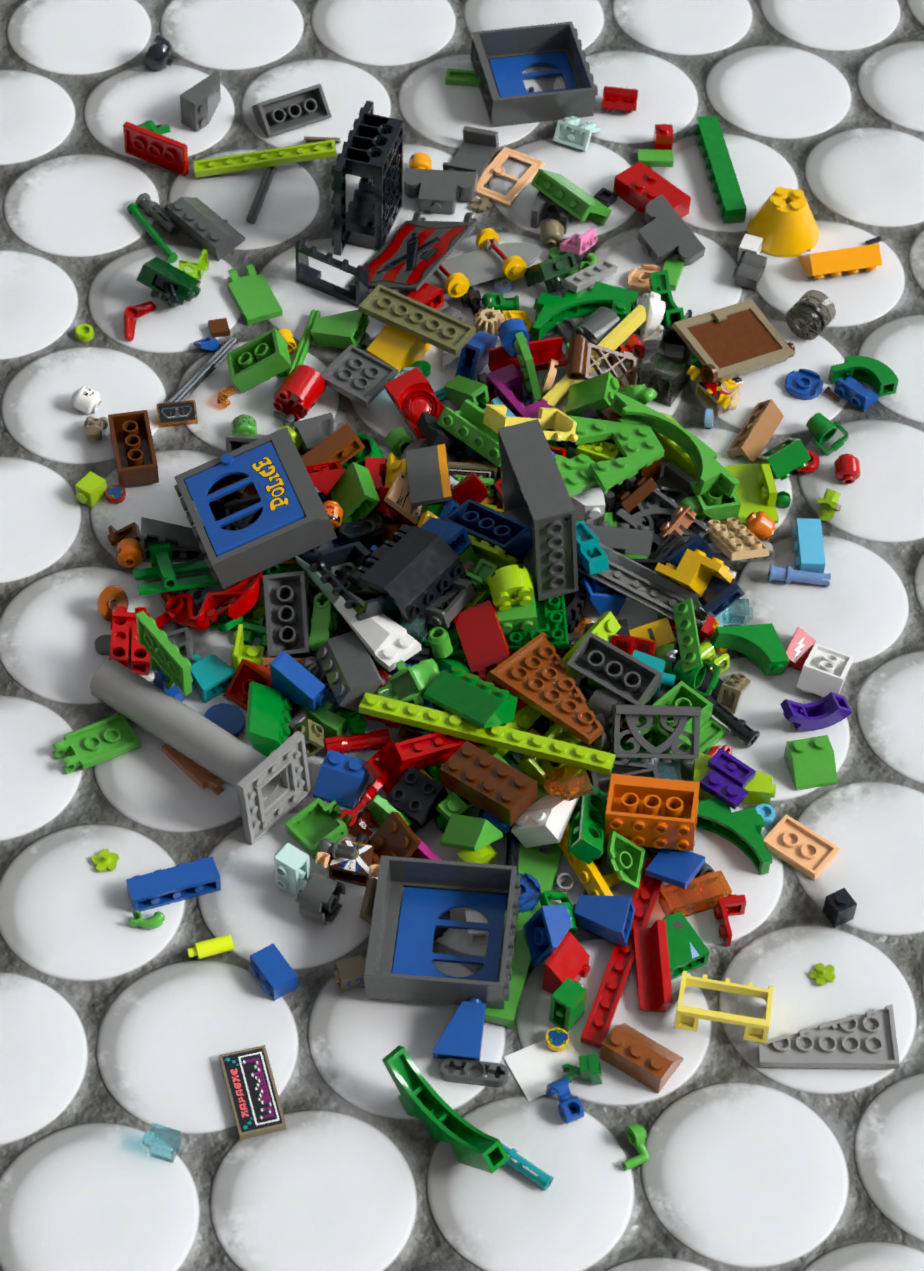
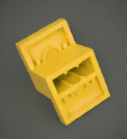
(695, 571)

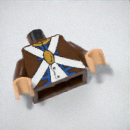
(352, 871)

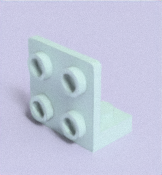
(574, 132)

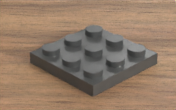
(358, 375)

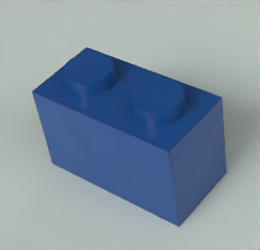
(273, 972)

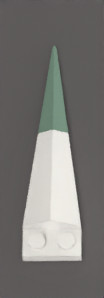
(380, 635)

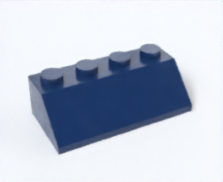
(492, 527)

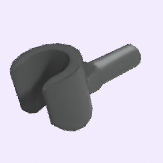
(287, 420)

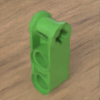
(322, 622)

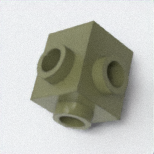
(313, 736)

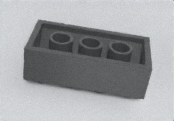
(292, 111)
(204, 226)
(288, 614)
(348, 669)
(615, 670)

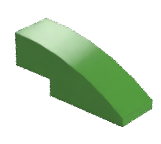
(332, 723)

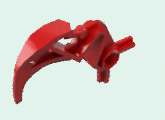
(234, 601)

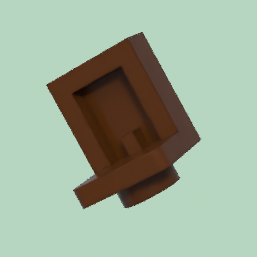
(130, 531)

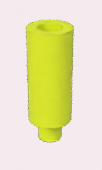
(211, 947)

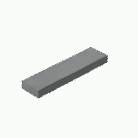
(589, 276)

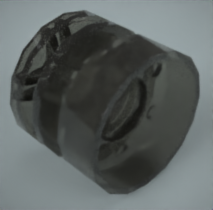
(810, 315)

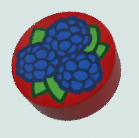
(115, 494)

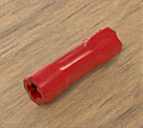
(372, 740)

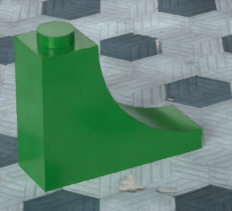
(756, 642)

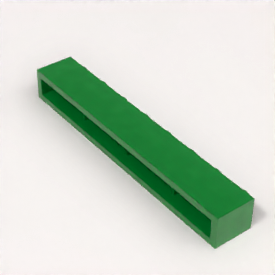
(719, 170)

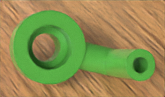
(636, 1136)

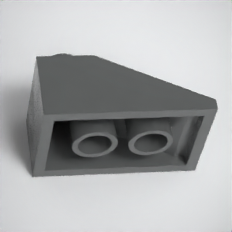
(200, 102)

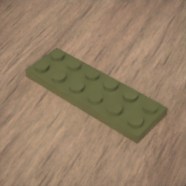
(417, 319)

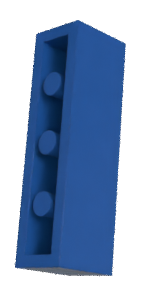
(173, 884)

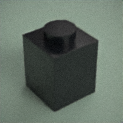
(839, 907)

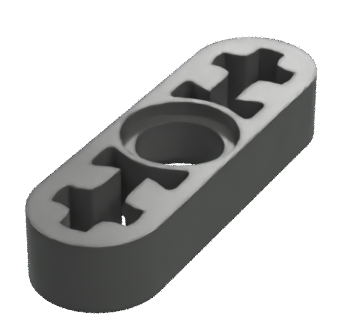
(481, 1080)

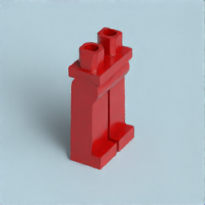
(122, 628)

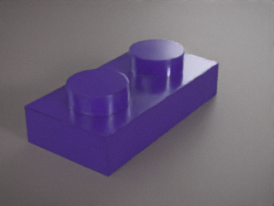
(731, 768)
(723, 789)

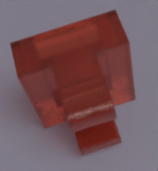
(363, 820)

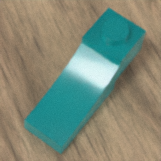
(589, 550)

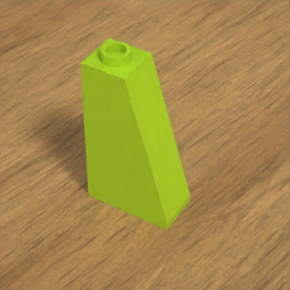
(759, 788)

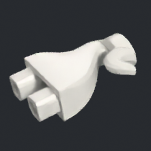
(651, 330)

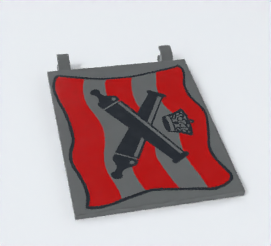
(416, 252)

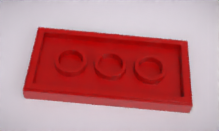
(156, 148)

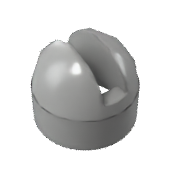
(561, 879)

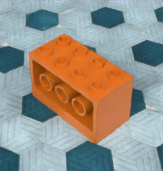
(653, 811)

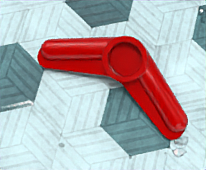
(132, 313)

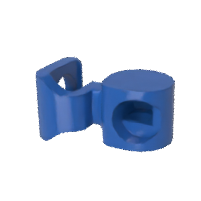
(569, 1107)

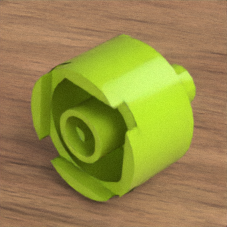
(510, 587)

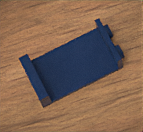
(718, 593)

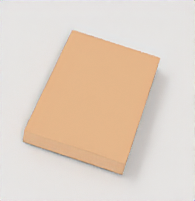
(800, 847)

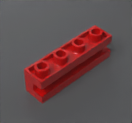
(426, 751)

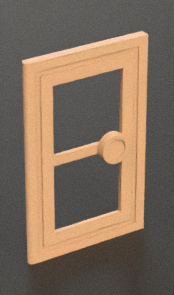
(495, 167)

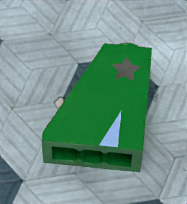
(684, 946)

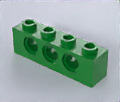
(587, 826)

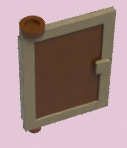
(733, 341)

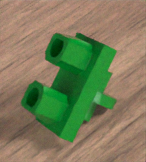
(255, 629)

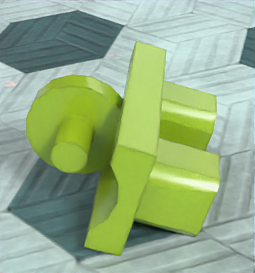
(828, 505)

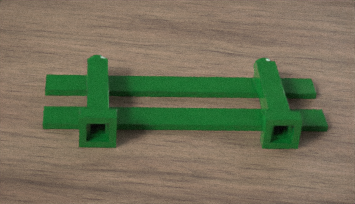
(162, 567)

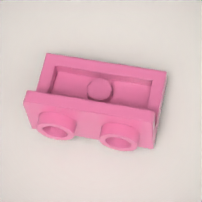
(579, 243)

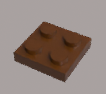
(394, 838)

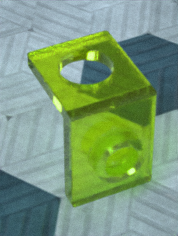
(198, 268)

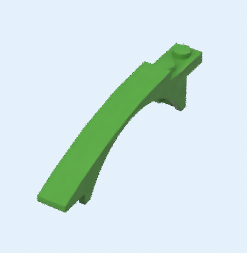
(709, 471)

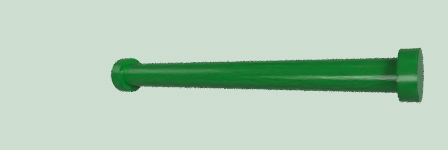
(170, 256)

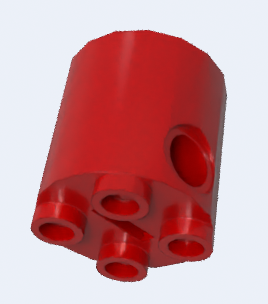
(299, 392)

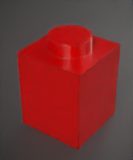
(663, 137)

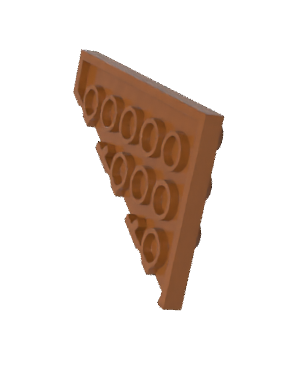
(542, 682)

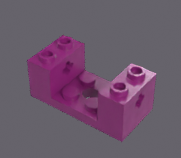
(507, 386)

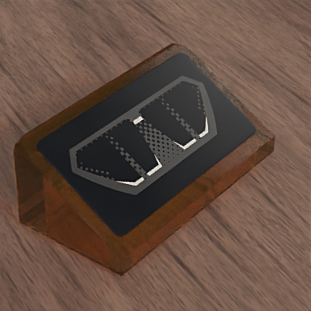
(177, 413)

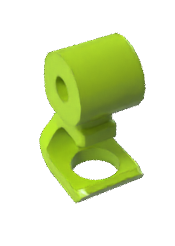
(708, 654)

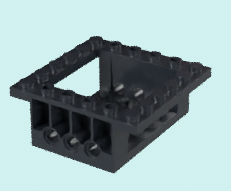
(376, 155)

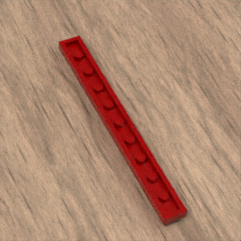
(620, 965)

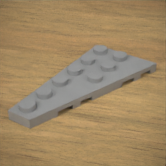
(845, 1043)

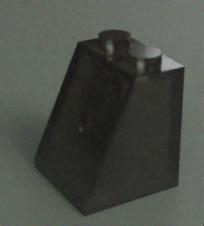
(665, 376)

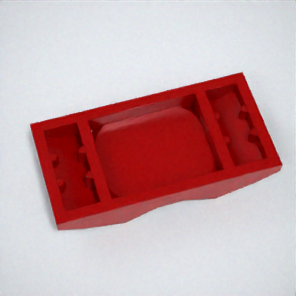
(412, 396)

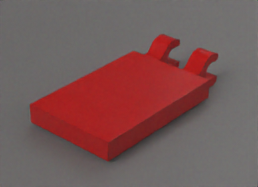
(482, 638)

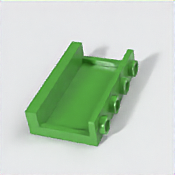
(570, 196)
(469, 428)

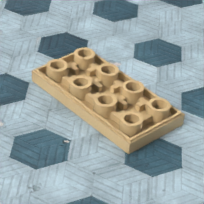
(735, 539)

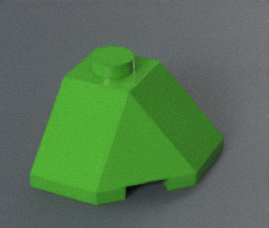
(625, 859)

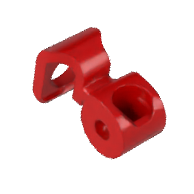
(633, 342)

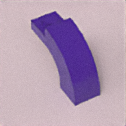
(818, 714)

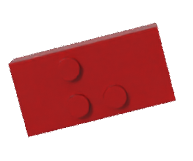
(641, 185)

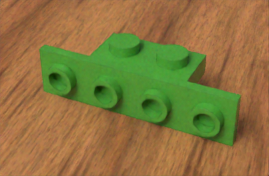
(687, 635)

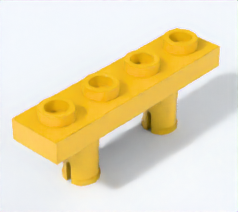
(588, 873)

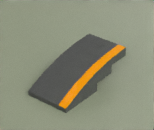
(428, 475)

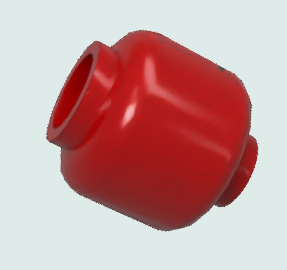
(847, 468)

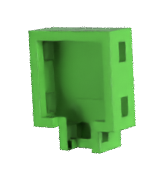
(317, 823)

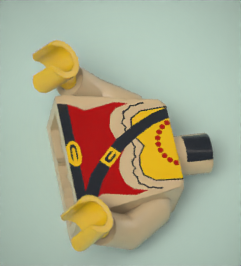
(717, 395)

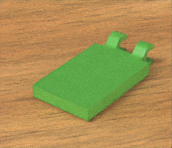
(253, 296)
(96, 743)

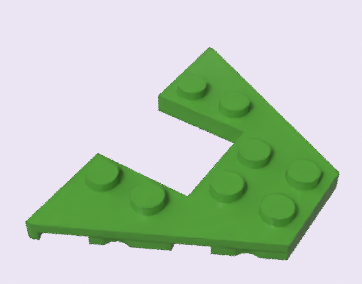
(635, 442)

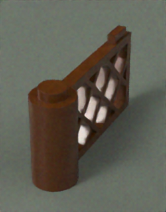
(580, 358)

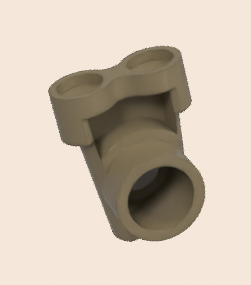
(94, 427)

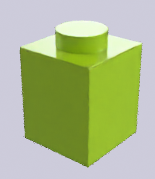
(90, 489)

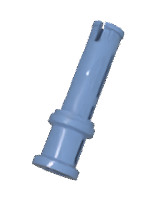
(788, 574)

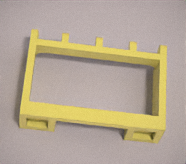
(549, 418)
(755, 1028)

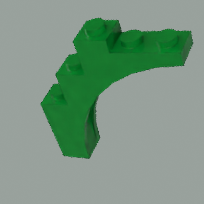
(554, 309)
(739, 827)
(445, 1124)

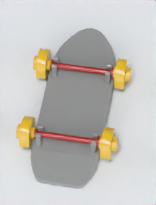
(487, 263)

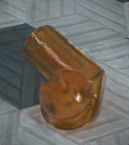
(222, 397)

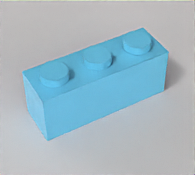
(808, 545)

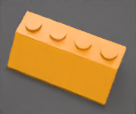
(841, 260)

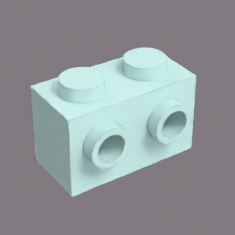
(291, 868)

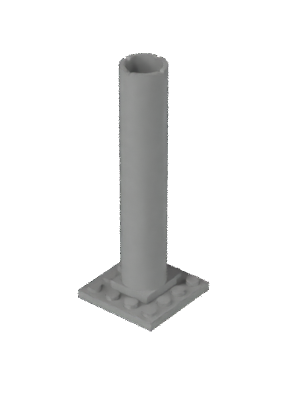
(264, 784)

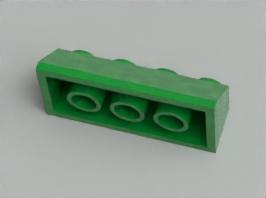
(472, 698)
(267, 718)

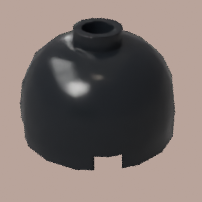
(159, 54)

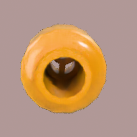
(420, 161)

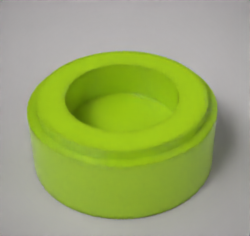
(84, 332)

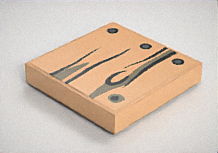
(399, 498)

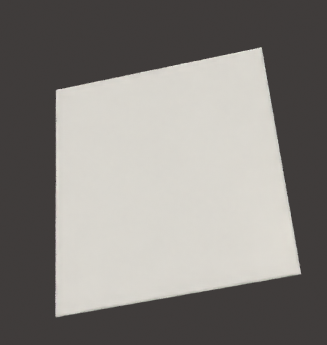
(539, 1066)

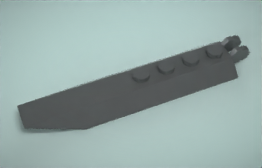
(644, 585)

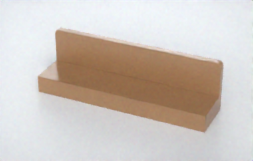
(756, 431)

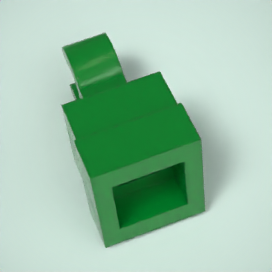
(588, 1068)

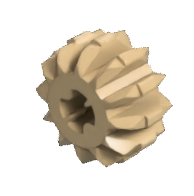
(488, 320)

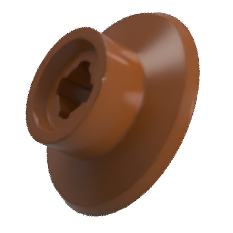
(118, 598)

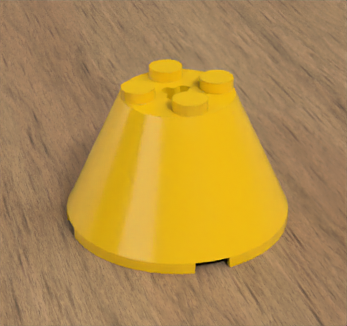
(785, 224)

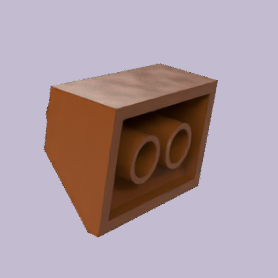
(639, 1056)

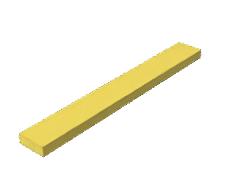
(611, 341)

